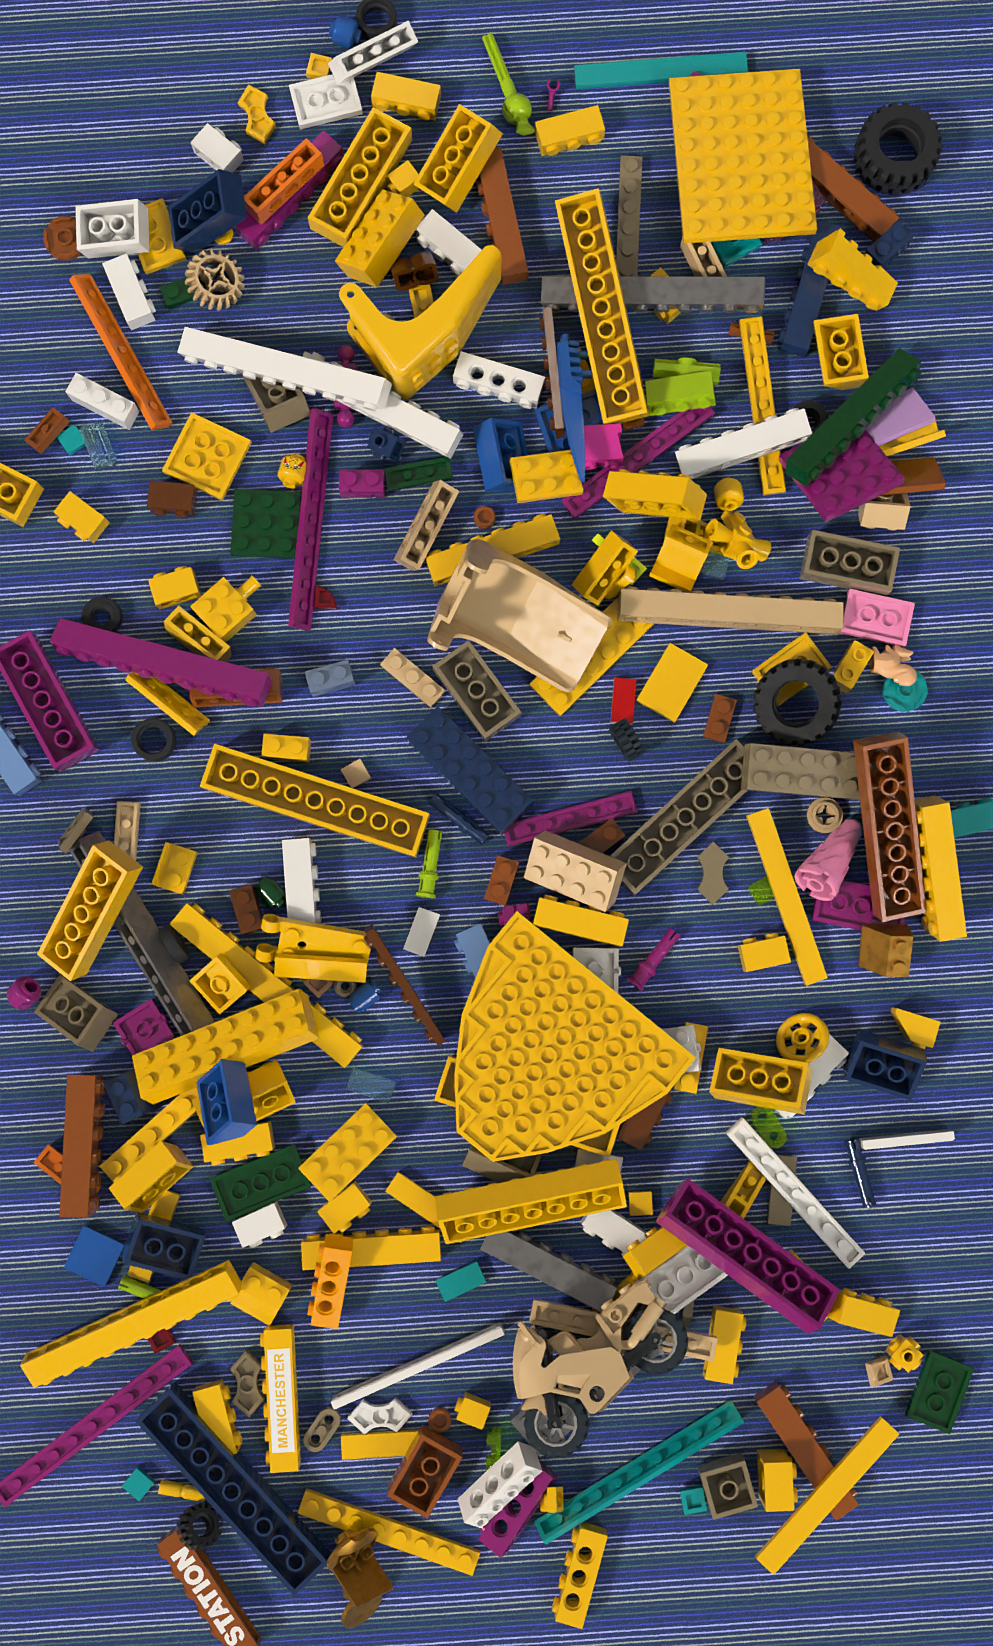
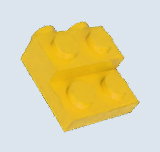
(220, 983)

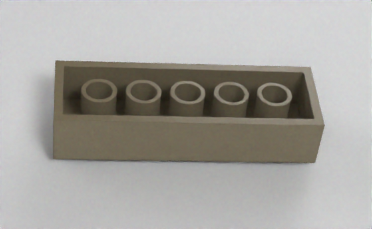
(800, 771)

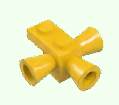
(736, 540)

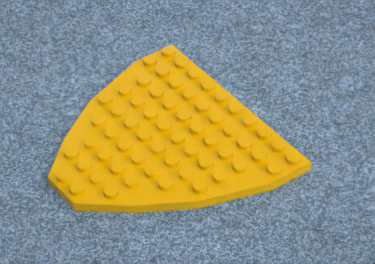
(552, 1051)

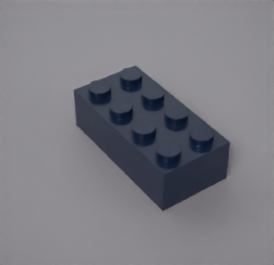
(207, 211)

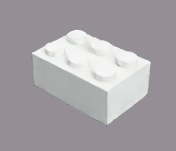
(112, 228)

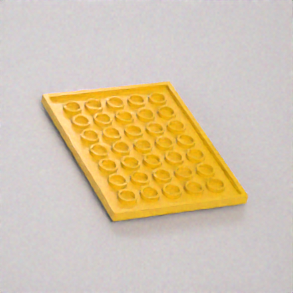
(742, 156)

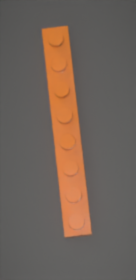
(120, 351)

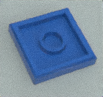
(94, 1255)

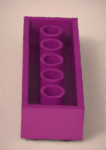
(45, 702)

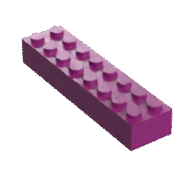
(748, 1256)

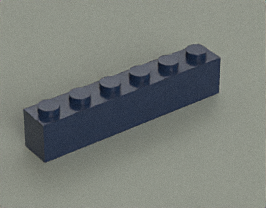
(805, 298)

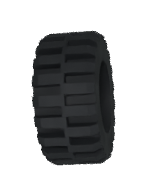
(910, 125)
(797, 733)

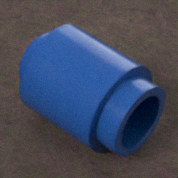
(364, 996)

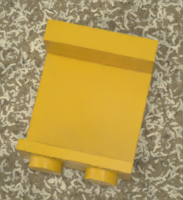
(681, 558)

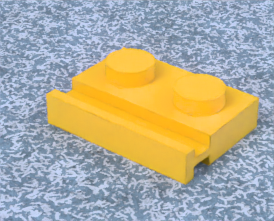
(174, 868)

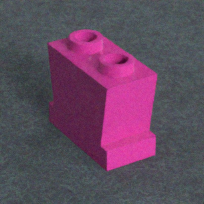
(603, 446)

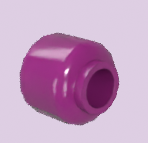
(24, 993)

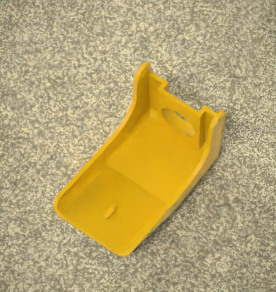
(420, 348)

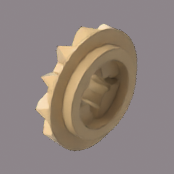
(831, 808)

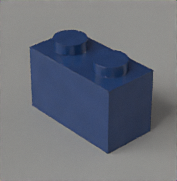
(889, 245)

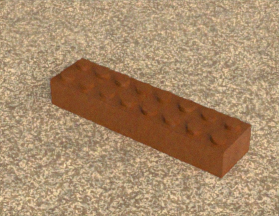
(890, 825)

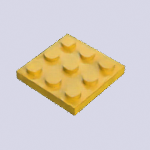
(206, 456)

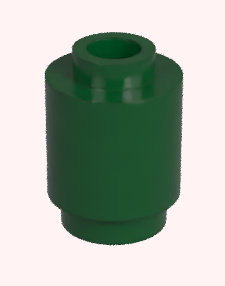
(271, 893)

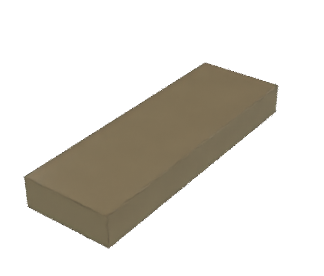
(778, 1208)

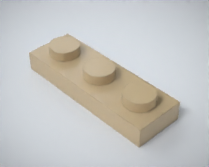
(412, 678)

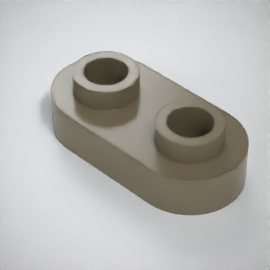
(322, 1428)

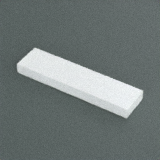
(906, 1139)

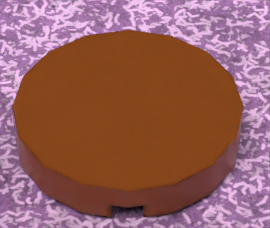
(61, 238)

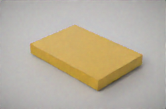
(160, 240)
(799, 648)
(672, 682)

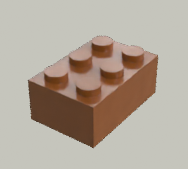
(424, 1471)

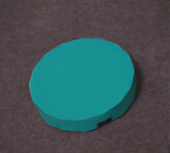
(905, 697)

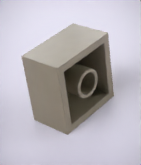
(727, 1486)

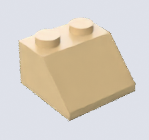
(885, 512)

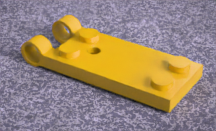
(319, 939)

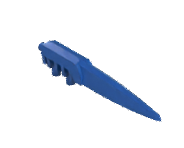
(570, 385)

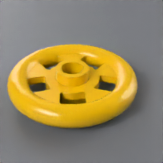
(811, 1053)

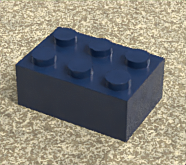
(885, 1064)
(163, 1246)

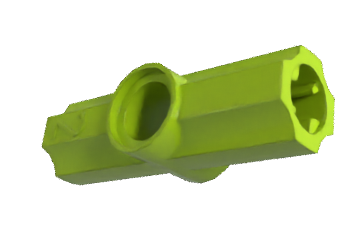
(668, 368)

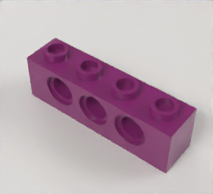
(501, 1542)

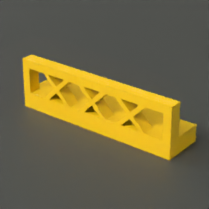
(915, 438)

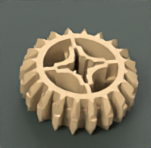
(197, 269)

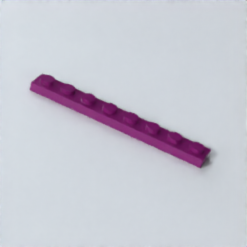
(639, 456)

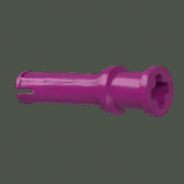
(647, 968)

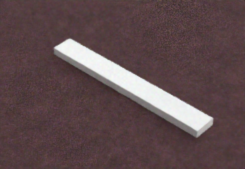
(795, 1193)
(417, 1365)

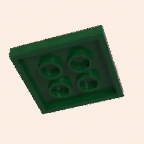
(265, 523)

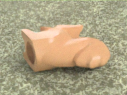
(889, 664)

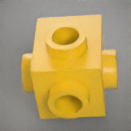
(898, 1347)

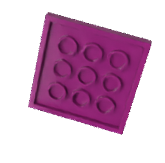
(852, 479)

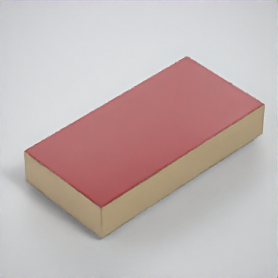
(623, 700)

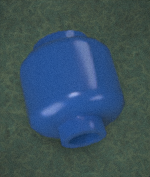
(345, 32)

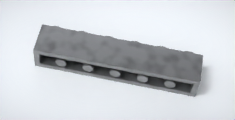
(551, 1268)

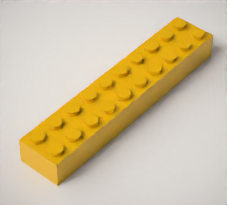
(602, 307)
(315, 800)

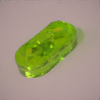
(767, 1126)
(494, 1441)

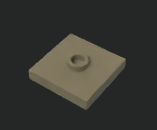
(75, 830)

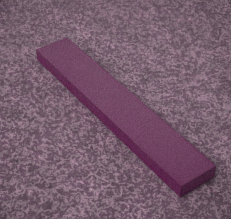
(571, 818)

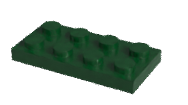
(260, 1182)

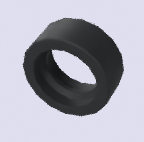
(368, 5)
(136, 740)

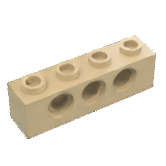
(426, 525)

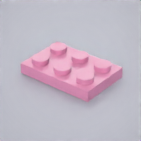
(877, 617)

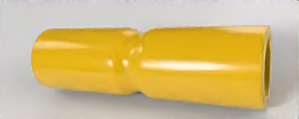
(178, 1489)

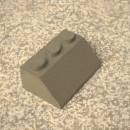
(501, 1170)

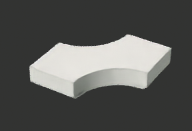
(390, 1415)

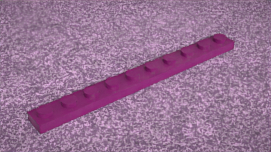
(310, 520)
(93, 1424)

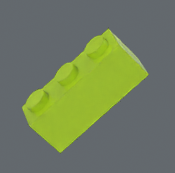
(680, 393)

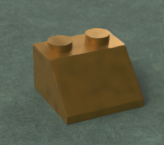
(886, 949)

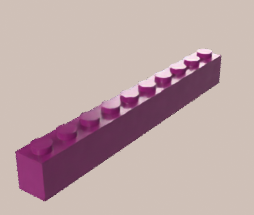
(161, 662)

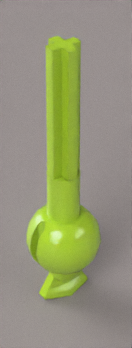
(516, 106)

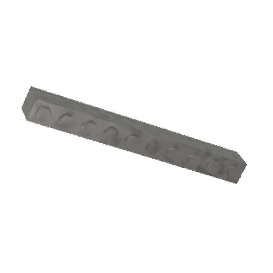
(668, 293)
(155, 961)

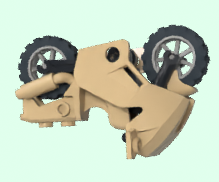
(590, 1365)

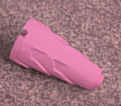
(829, 862)

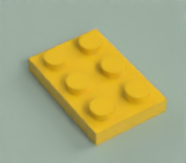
(545, 476)

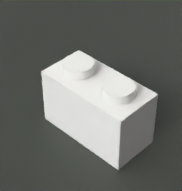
(216, 149)
(260, 1224)

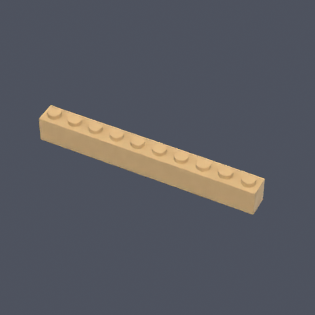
(730, 611)

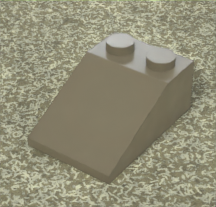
(277, 404)
(76, 1013)

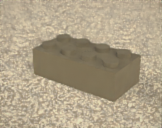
(849, 563)
(476, 690)

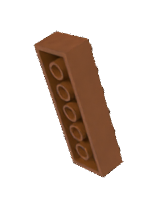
(81, 1146)

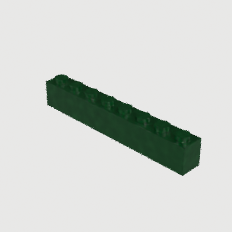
(853, 417)

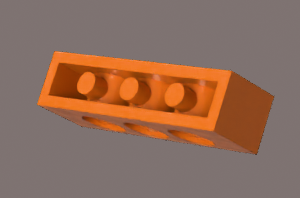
(283, 181)

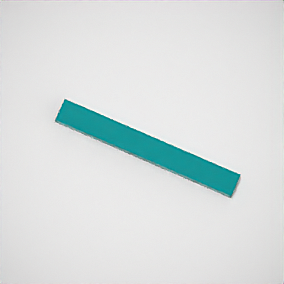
(656, 70)

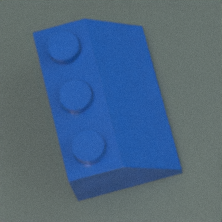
(496, 443)
(226, 1102)

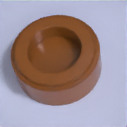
(484, 517)
(439, 1419)

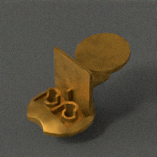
(358, 1574)

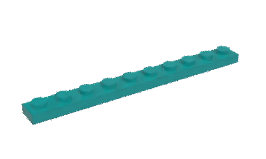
(639, 1471)

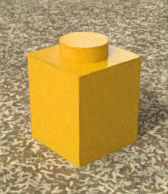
(402, 180)
(472, 1410)

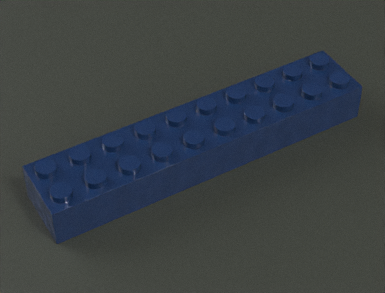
(234, 1490)

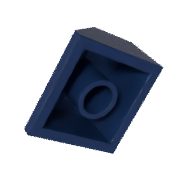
(126, 1097)

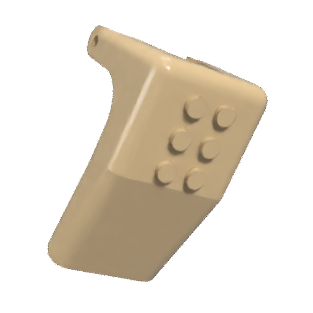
(518, 615)

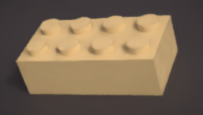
(575, 870)

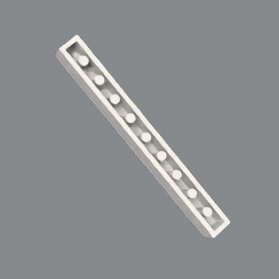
(285, 368)

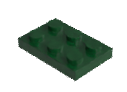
(939, 1391)

